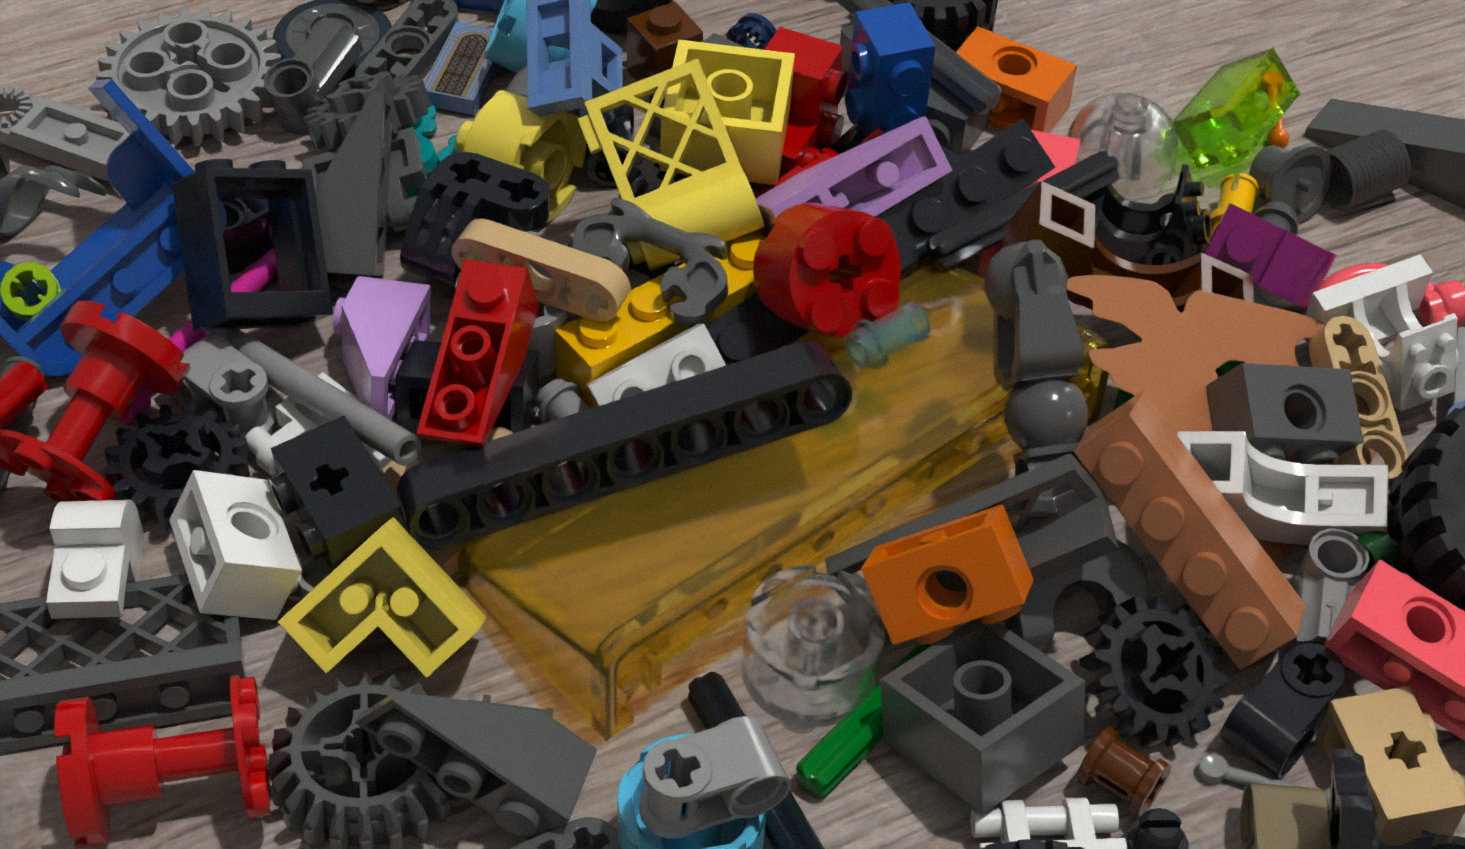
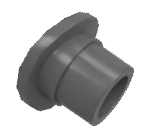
(1293, 177)

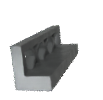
(1050, 530)

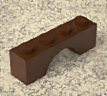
(1068, 230)

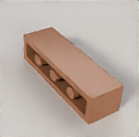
(1191, 531)

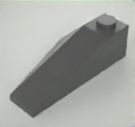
(1431, 140)

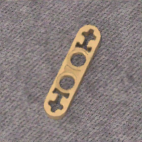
(1381, 427)

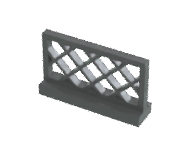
(155, 689)

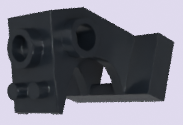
(1147, 231)

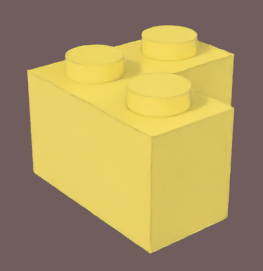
(390, 587)

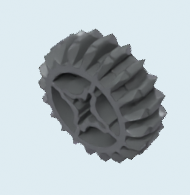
(321, 780)

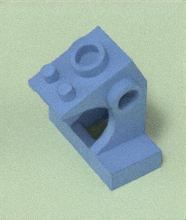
(587, 74)

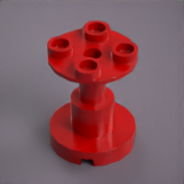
(113, 368)
(134, 763)

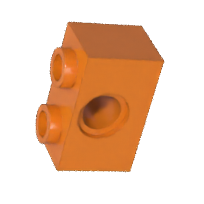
(1031, 81)
(975, 547)

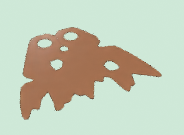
(1187, 347)

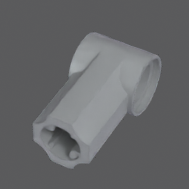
(1325, 579)

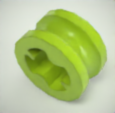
(16, 277)

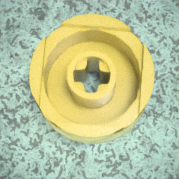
(531, 142)

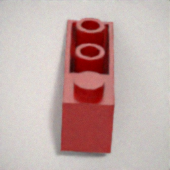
(479, 352)

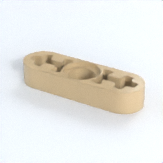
(579, 282)

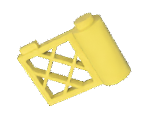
(705, 201)

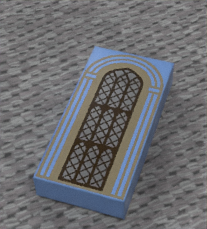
(460, 71)

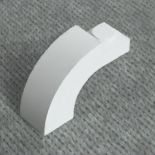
(1290, 499)

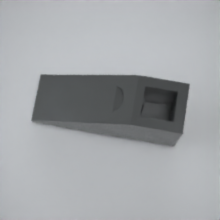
(495, 755)

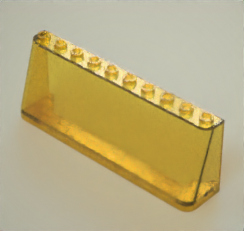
(655, 568)

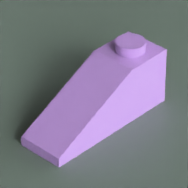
(866, 176)
(377, 330)

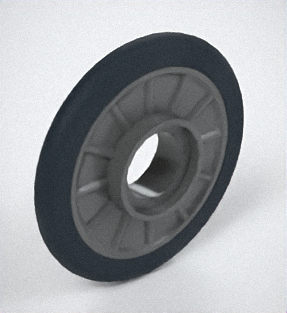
(359, 17)

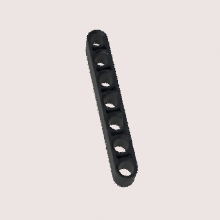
(729, 414)

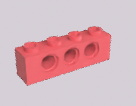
(1405, 637)

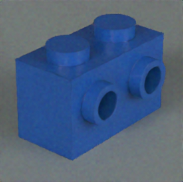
(888, 68)

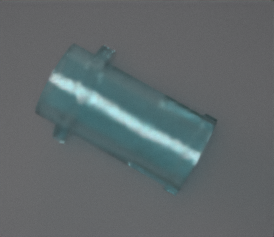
(874, 341)

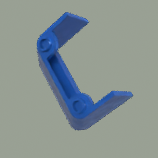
(122, 260)

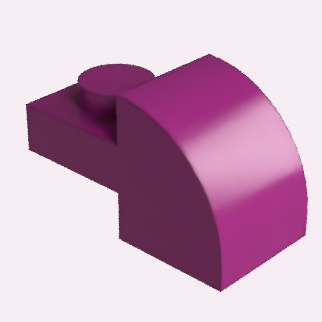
(1271, 254)

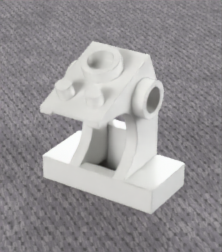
(1384, 302)

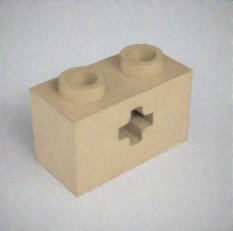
(1403, 762)

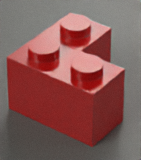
(814, 98)

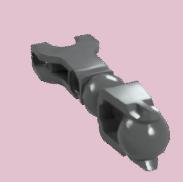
(1047, 414)

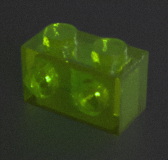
(1235, 109)

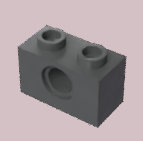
(1289, 410)

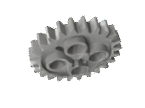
(193, 73)

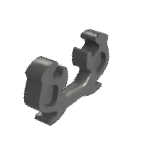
(699, 284)

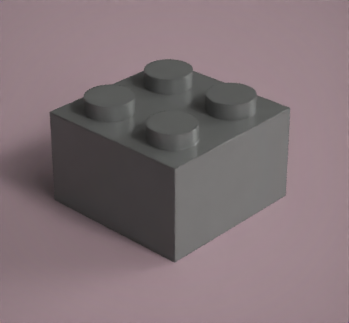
(983, 712)

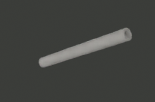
(327, 400)

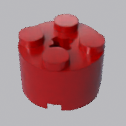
(828, 268)

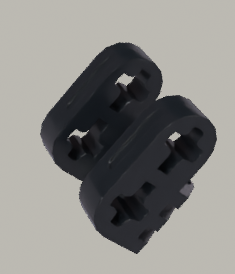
(463, 190)

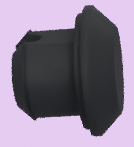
(1156, 830)

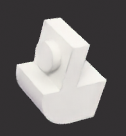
(93, 557)

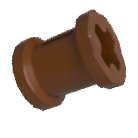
(1123, 772)

